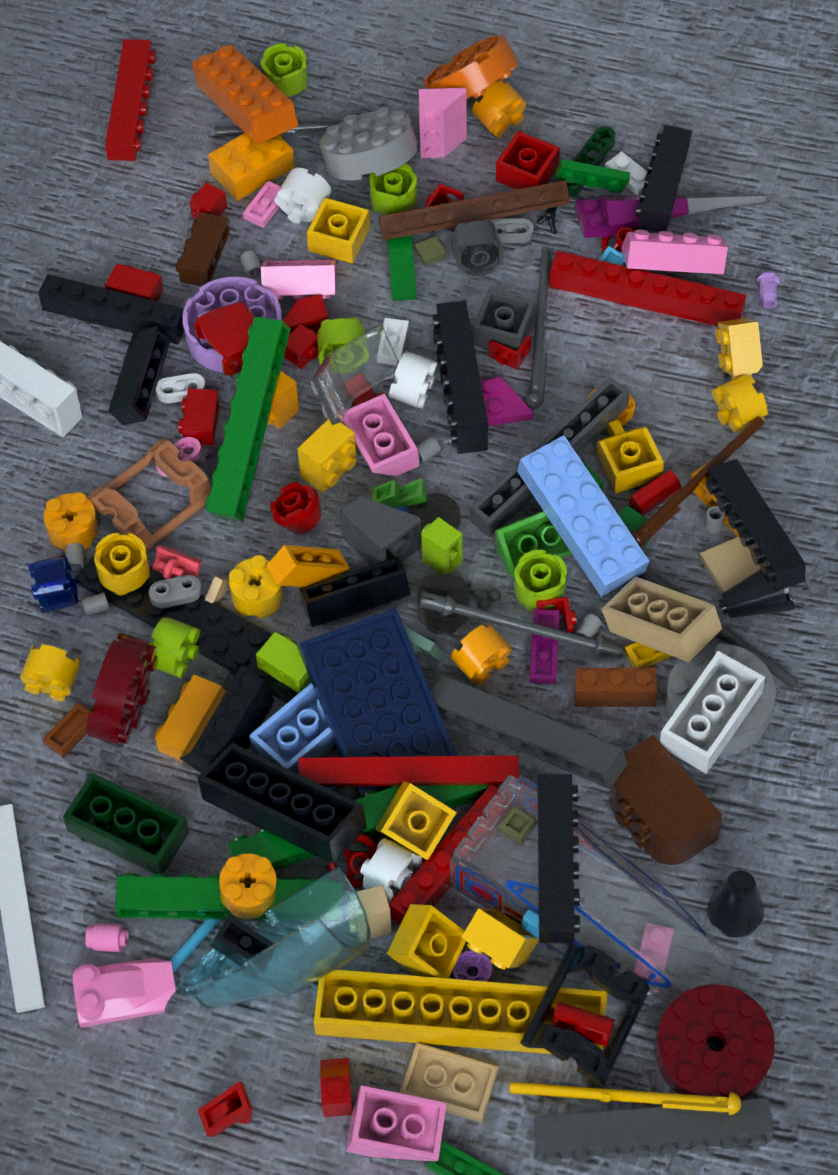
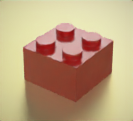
(527, 162)

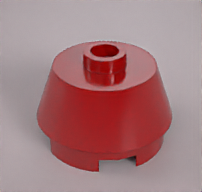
(297, 508)

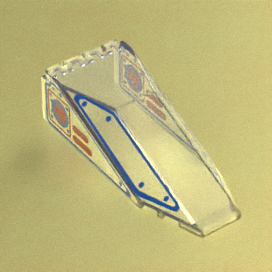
(619, 902)

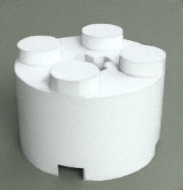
(302, 195)
(413, 379)
(390, 867)

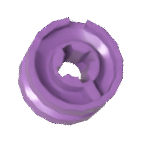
(470, 961)

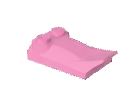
(122, 990)

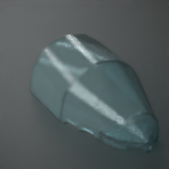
(311, 935)

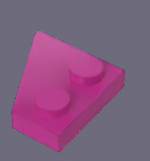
(503, 403)

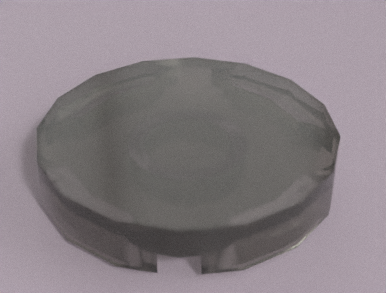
(437, 506)

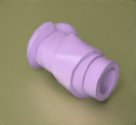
(768, 291)

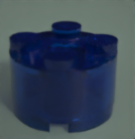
(53, 584)

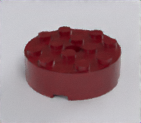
(121, 689)
(719, 1016)

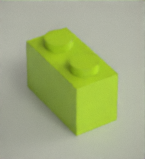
(441, 546)
(283, 662)

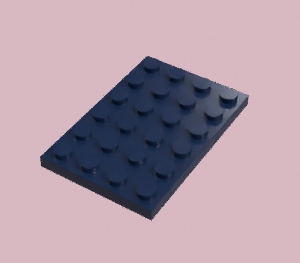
(375, 692)

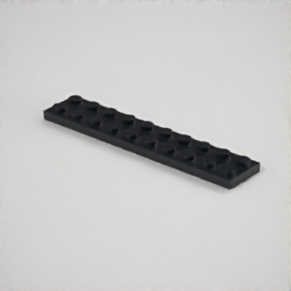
(223, 634)

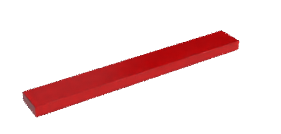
(414, 770)

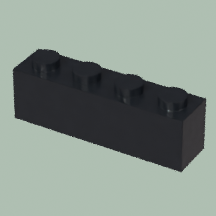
(139, 376)
(355, 591)

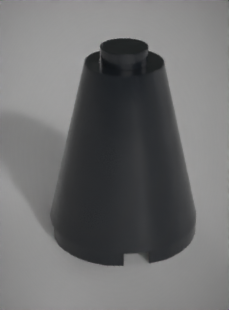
(755, 597)
(736, 905)

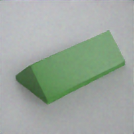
(526, 535)

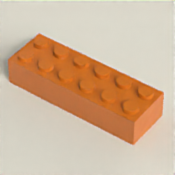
(244, 94)

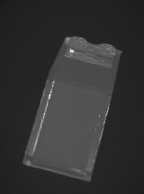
(353, 371)

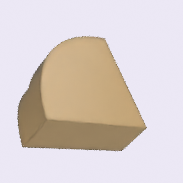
(217, 589)

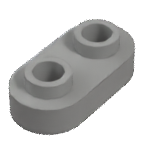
(513, 229)
(175, 591)

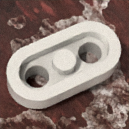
(178, 386)

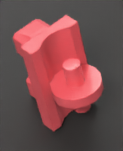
(175, 564)

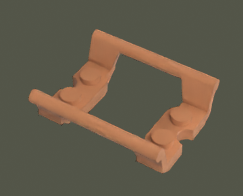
(183, 473)

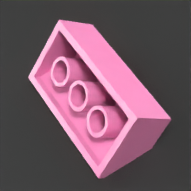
(675, 252)

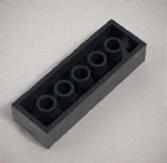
(460, 377)
(282, 803)

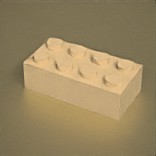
(662, 618)

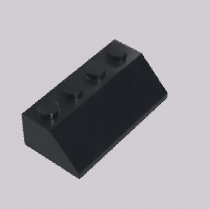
(230, 718)

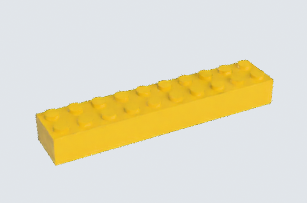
(437, 1009)

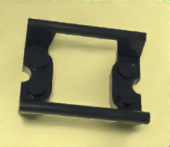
(568, 1043)

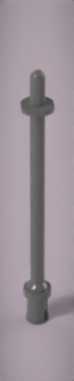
(447, 605)

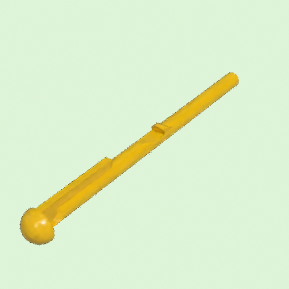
(668, 1100)

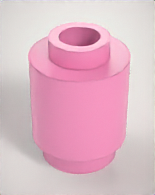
(106, 937)

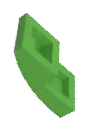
(396, 496)

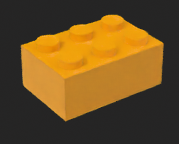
(246, 167)

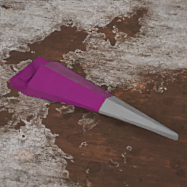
(611, 212)

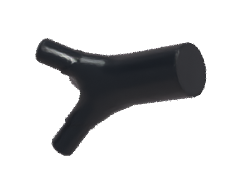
(550, 216)

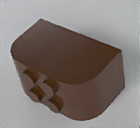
(663, 806)

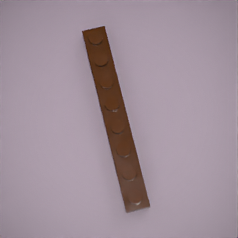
(474, 209)

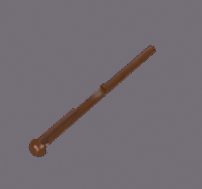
(671, 507)

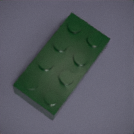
(126, 824)

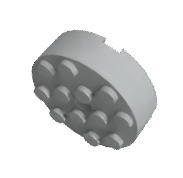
(368, 144)
(687, 673)

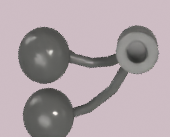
(484, 603)

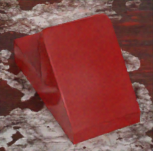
(226, 1109)

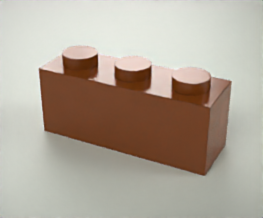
(615, 687)

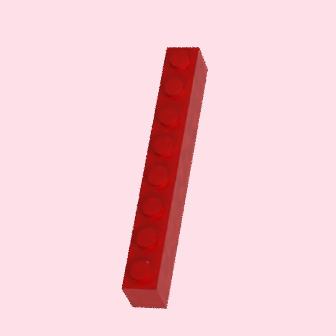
(645, 289)

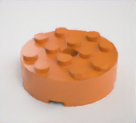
(475, 67)

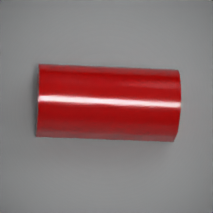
(655, 493)
(588, 1024)

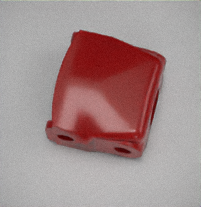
(227, 333)

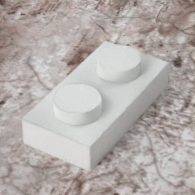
(637, 173)
(397, 334)

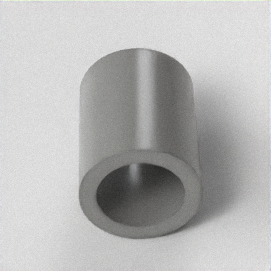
(251, 263)
(427, 449)
(714, 520)
(75, 555)
(95, 604)
(589, 626)

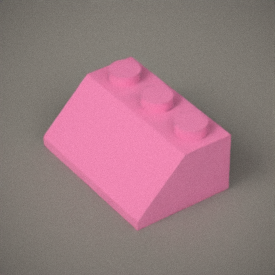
(442, 121)
(299, 278)
(382, 437)

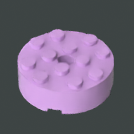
(220, 294)

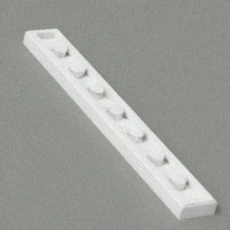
(17, 918)

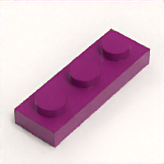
(544, 650)

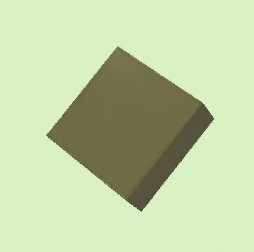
(430, 251)
(517, 825)

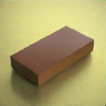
(68, 731)

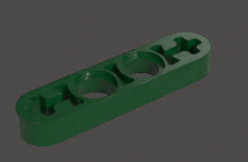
(593, 144)

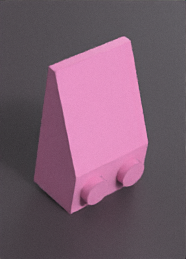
(395, 1125)

